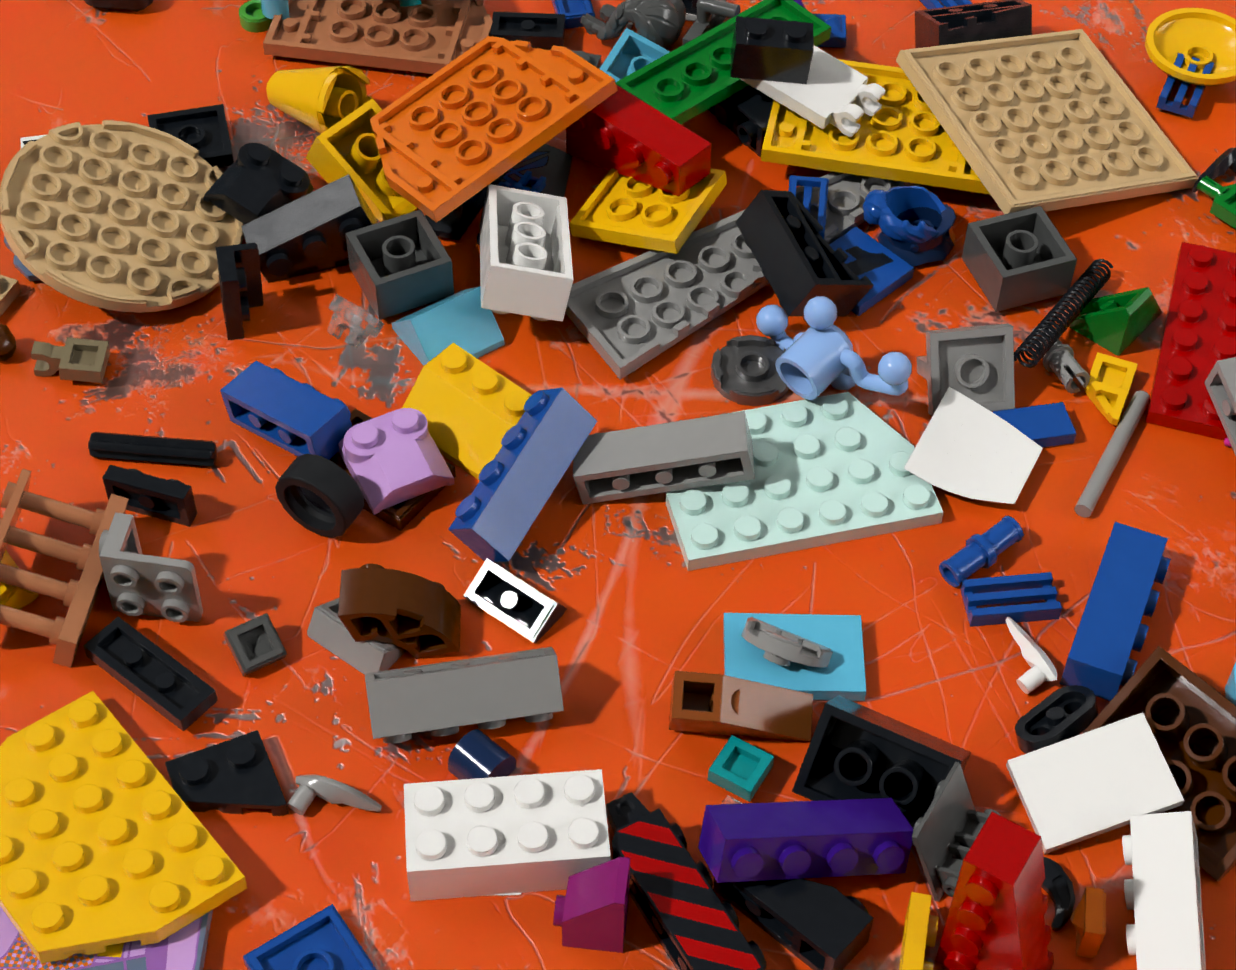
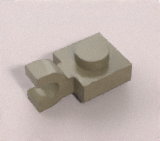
(76, 361)

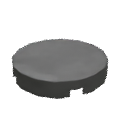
(747, 371)

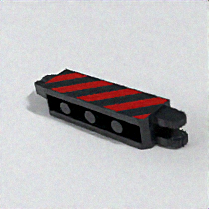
(677, 893)

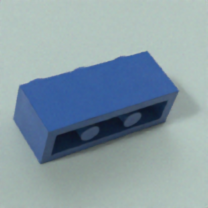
(286, 411)

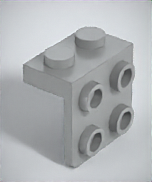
(143, 582)

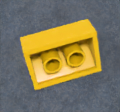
(466, 407)

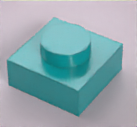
(740, 768)

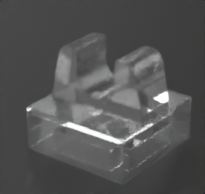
(354, 317)

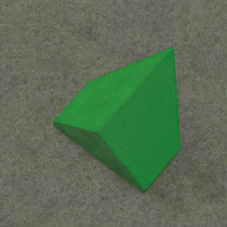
(1117, 318)

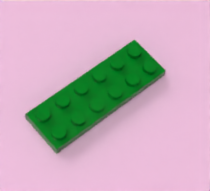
(699, 71)

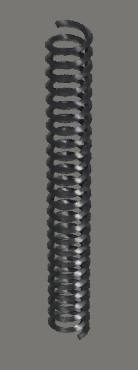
(1057, 311)

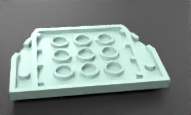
(821, 479)

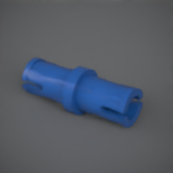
(981, 551)

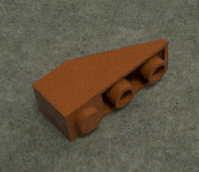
(738, 707)

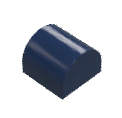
(479, 758)

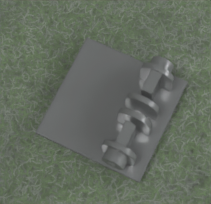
(947, 832)

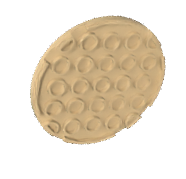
(116, 216)

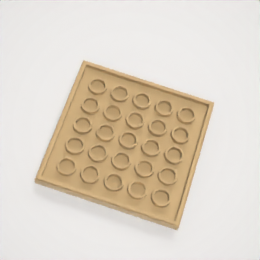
(1045, 121)

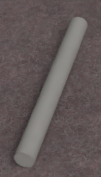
(1112, 454)

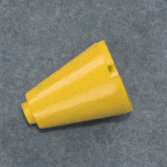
(319, 94)

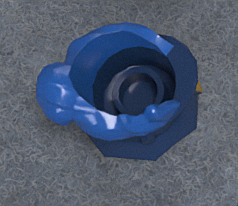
(912, 223)

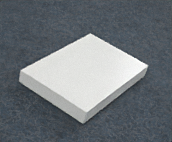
(1094, 782)

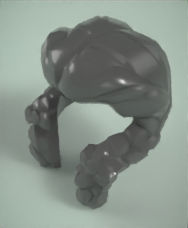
(654, 19)

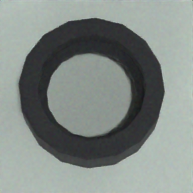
(320, 495)

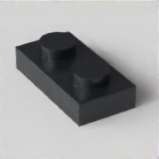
(537, 28)
(152, 495)

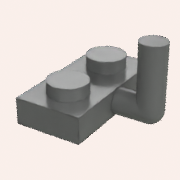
(709, 15)

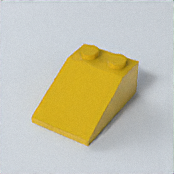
(352, 150)

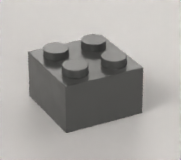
(1018, 258)
(400, 264)

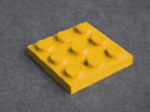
(643, 215)

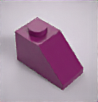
(595, 907)

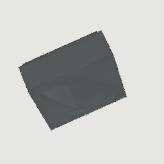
(255, 644)

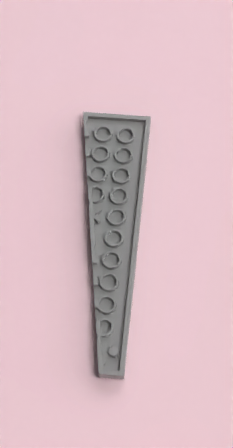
(664, 297)

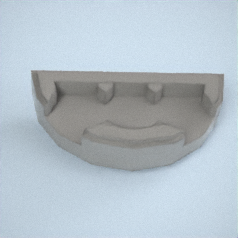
(783, 647)

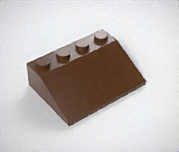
(1198, 742)

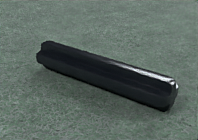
(152, 449)

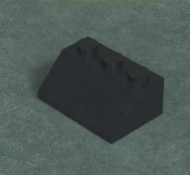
(874, 756)

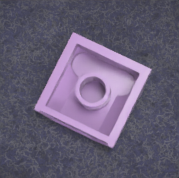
(394, 458)

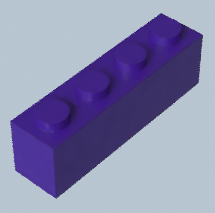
(805, 839)

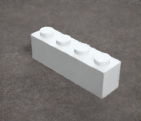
(1164, 892)

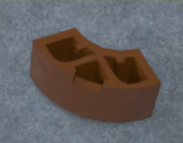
(399, 610)

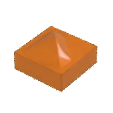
(1090, 922)

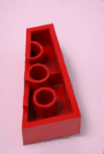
(640, 144)
(999, 904)

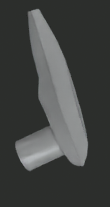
(330, 790)

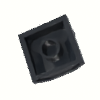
(258, 183)

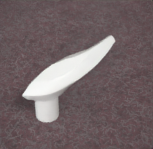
(1041, 666)

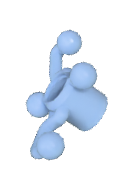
(826, 354)

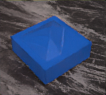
(838, 30)

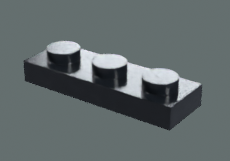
(150, 673)

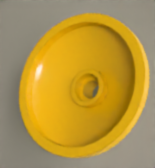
(1195, 34)

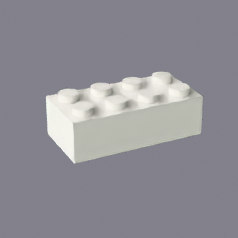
(525, 253)
(503, 833)

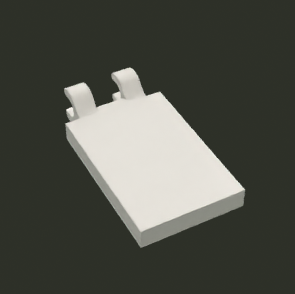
(827, 94)

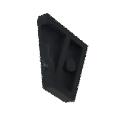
(228, 778)

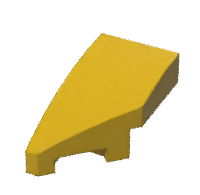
(1110, 385)

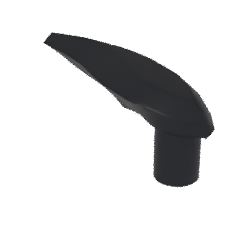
(1219, 166)

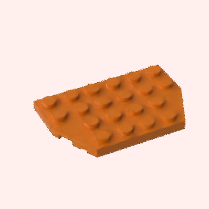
(482, 119)

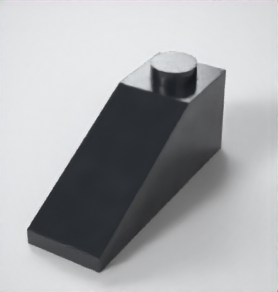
(804, 917)

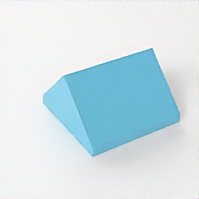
(450, 321)

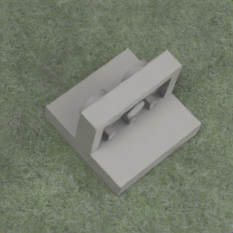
(973, 362)

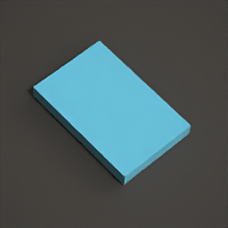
(838, 632)

